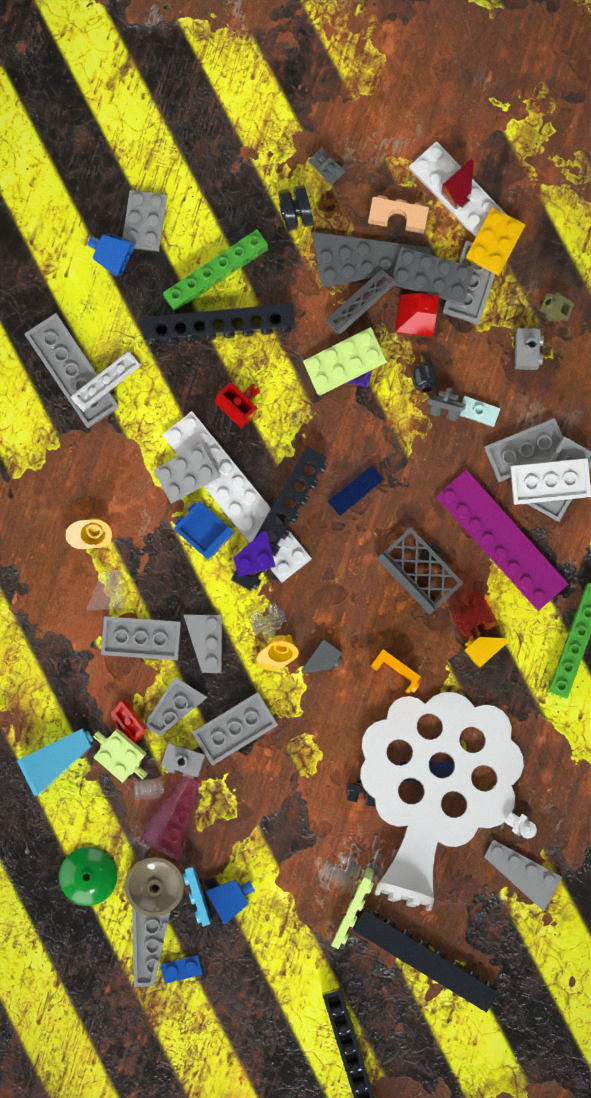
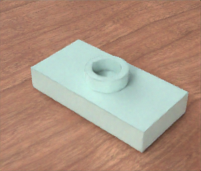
(480, 411)

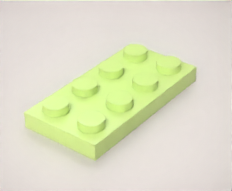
(345, 361)

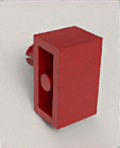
(238, 404)

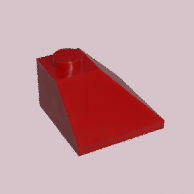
(417, 314)

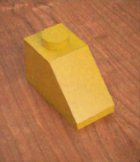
(483, 648)

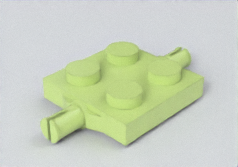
(120, 755)

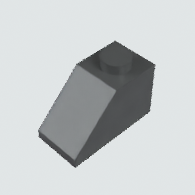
(323, 659)

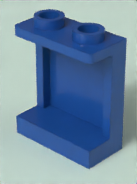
(203, 530)

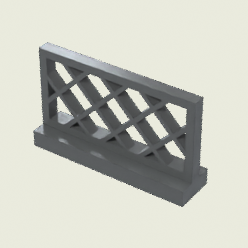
(405, 579)

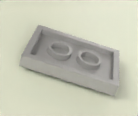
(145, 219)
(187, 473)

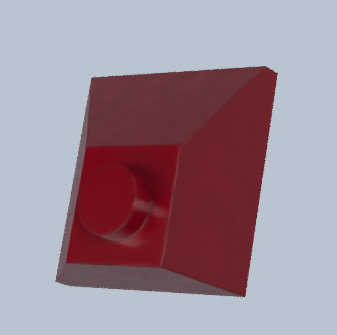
(459, 186)

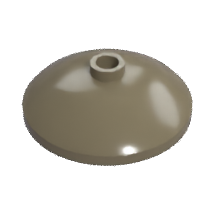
(150, 873)

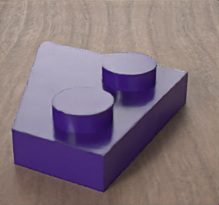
(255, 556)

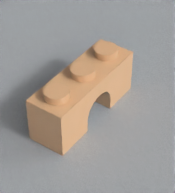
(414, 213)

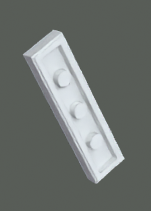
(105, 381)

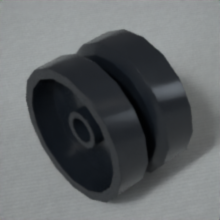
(295, 208)

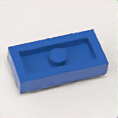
(181, 969)

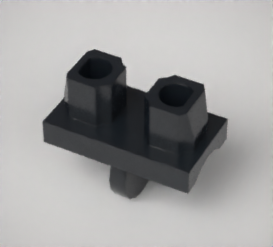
(353, 793)

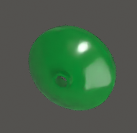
(101, 871)

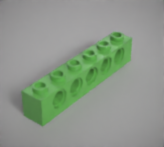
(215, 271)
(573, 648)

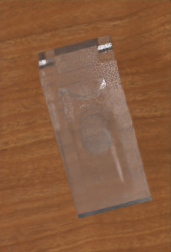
(148, 789)

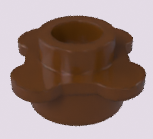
(334, 207)

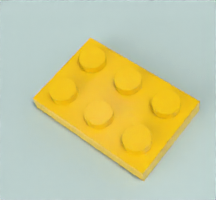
(495, 241)

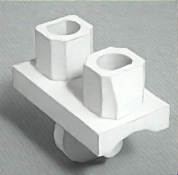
(521, 825)

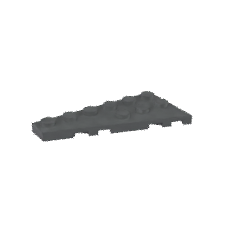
(355, 259)

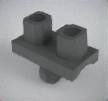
(326, 166)
(446, 401)

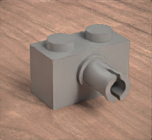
(528, 349)
(182, 760)

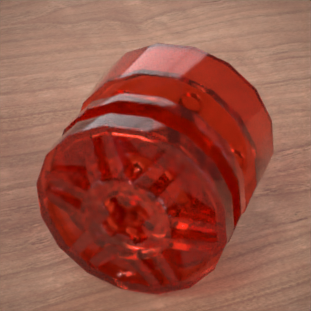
(473, 615)

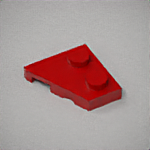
(128, 721)

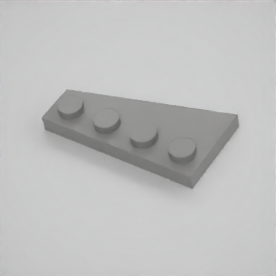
(147, 946)

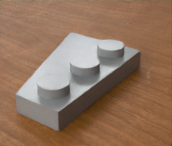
(207, 640)
(173, 706)

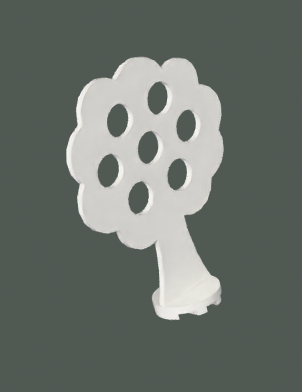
(412, 868)

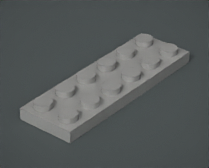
(68, 366)

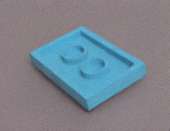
(196, 896)

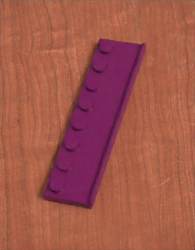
(502, 540)

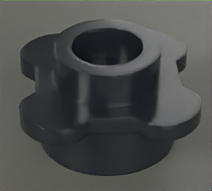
(424, 555)

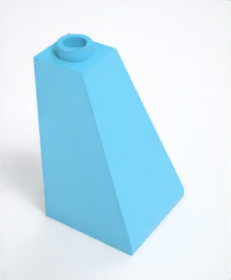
(52, 761)

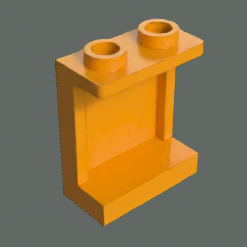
(400, 668)

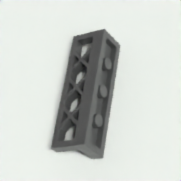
(360, 302)

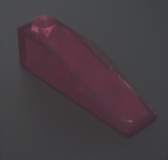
(170, 823)

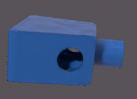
(112, 252)
(230, 898)

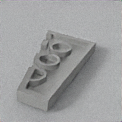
(525, 874)

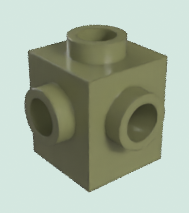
(557, 307)

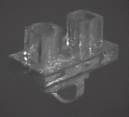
(268, 623)

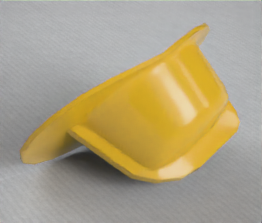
(89, 534)
(278, 653)

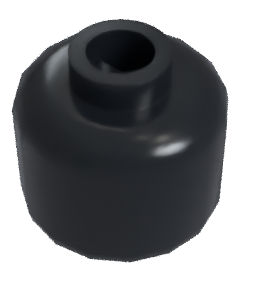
(424, 378)

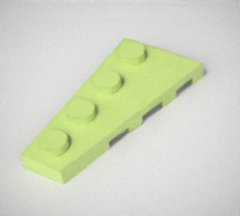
(355, 904)

